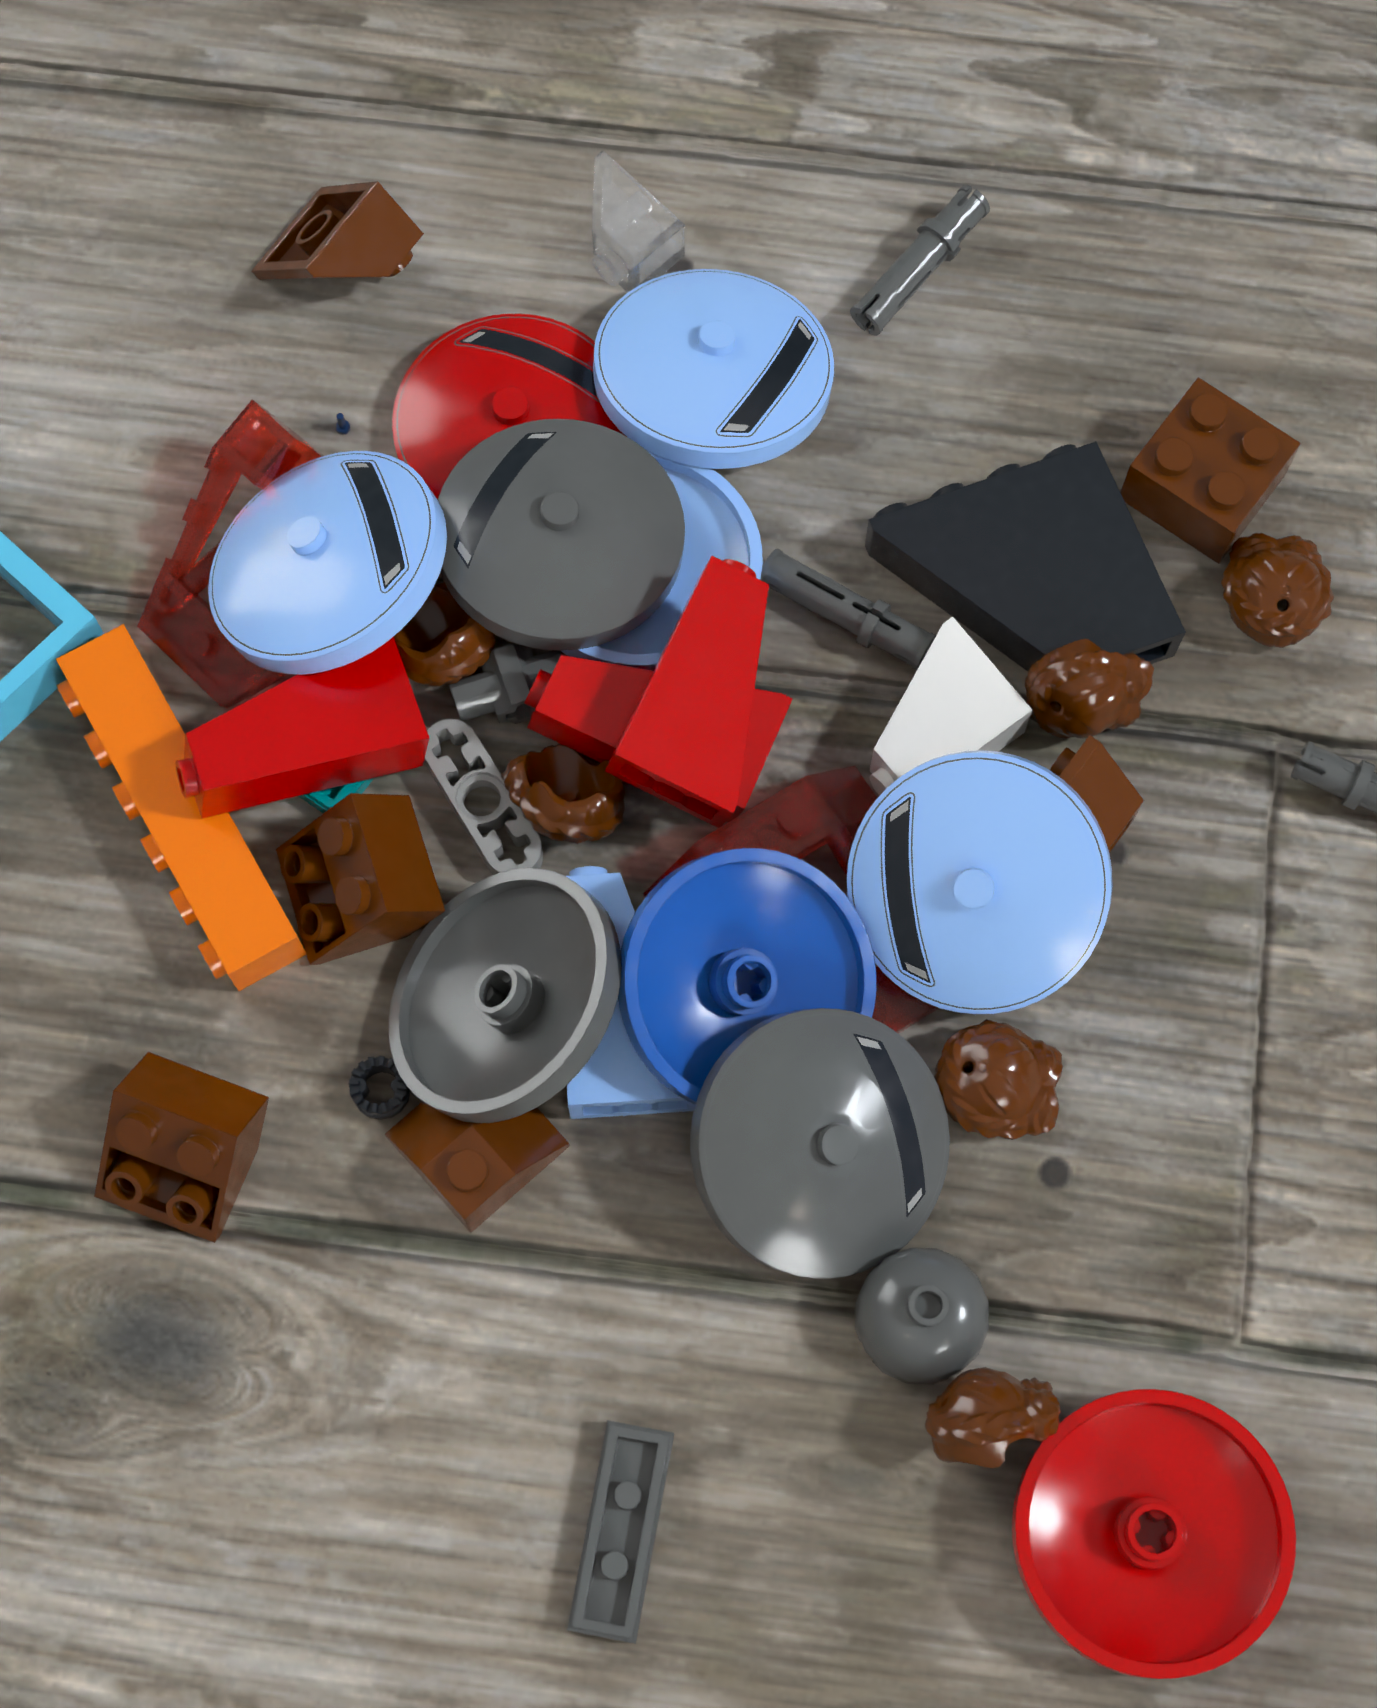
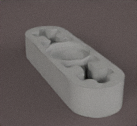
(475, 755)

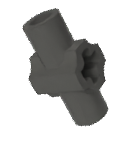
(503, 684)

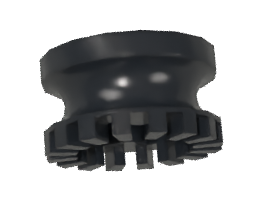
(360, 1090)

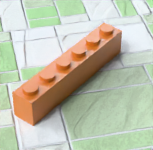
(206, 855)

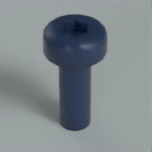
(342, 425)

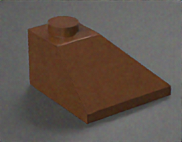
(343, 235)
(476, 1164)

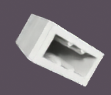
(949, 707)

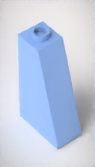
(615, 1077)

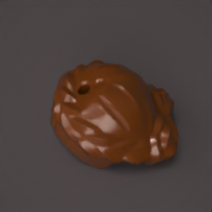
(1273, 570)
(442, 641)
(1086, 689)
(565, 794)
(1010, 1082)
(986, 1413)

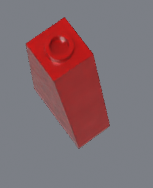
(591, 702)
(697, 706)
(307, 736)

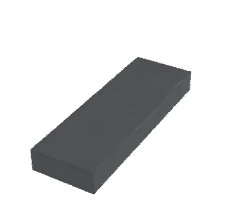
(621, 1532)

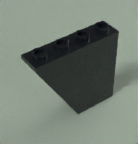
(1034, 559)

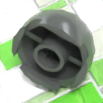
(922, 1315)

